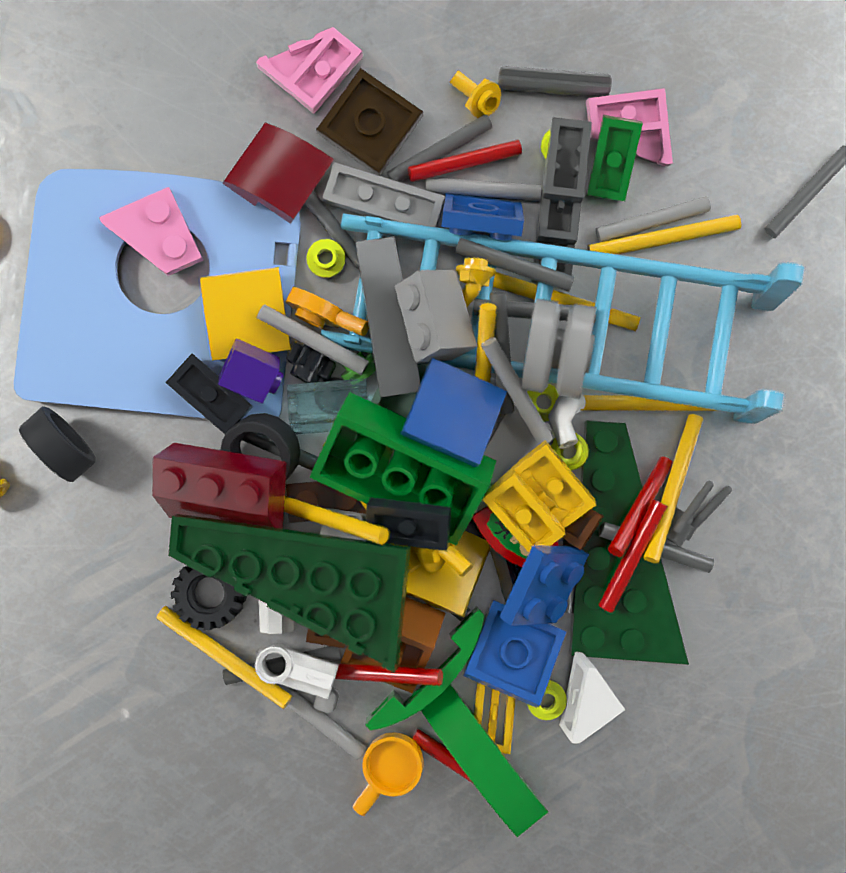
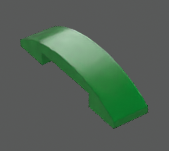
(396, 709)
(483, 762)

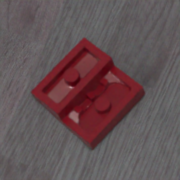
(278, 171)

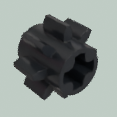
(309, 364)

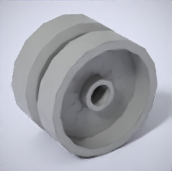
(559, 348)

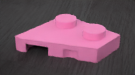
(313, 67)
(644, 106)
(156, 231)

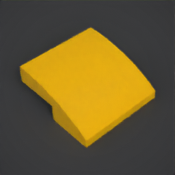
(233, 306)
(538, 498)
(445, 587)

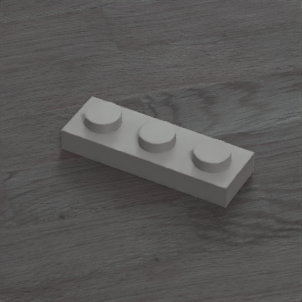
(381, 197)

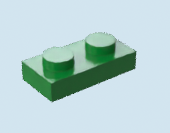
(614, 157)

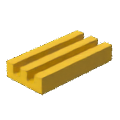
(505, 747)

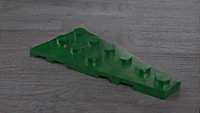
(318, 580)
(644, 617)

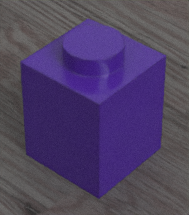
(250, 371)

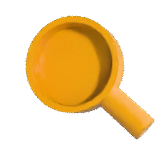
(320, 312)
(390, 768)

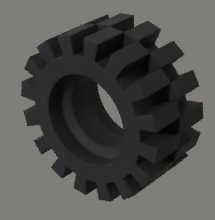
(195, 613)

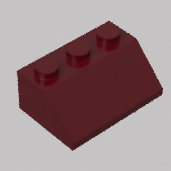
(219, 485)

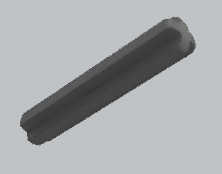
(554, 81)

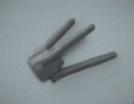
(683, 523)

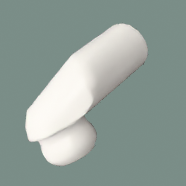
(561, 417)

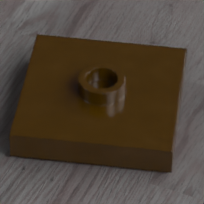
(369, 122)

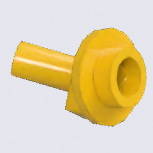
(480, 96)
(475, 275)
(433, 560)

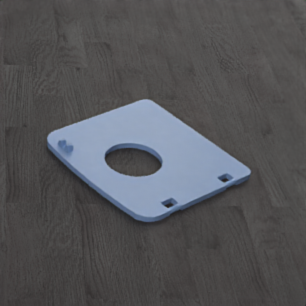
(80, 330)

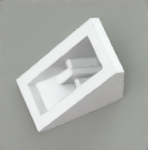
(588, 702)

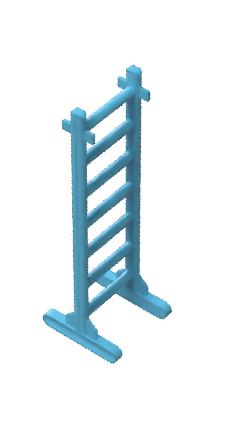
(767, 296)

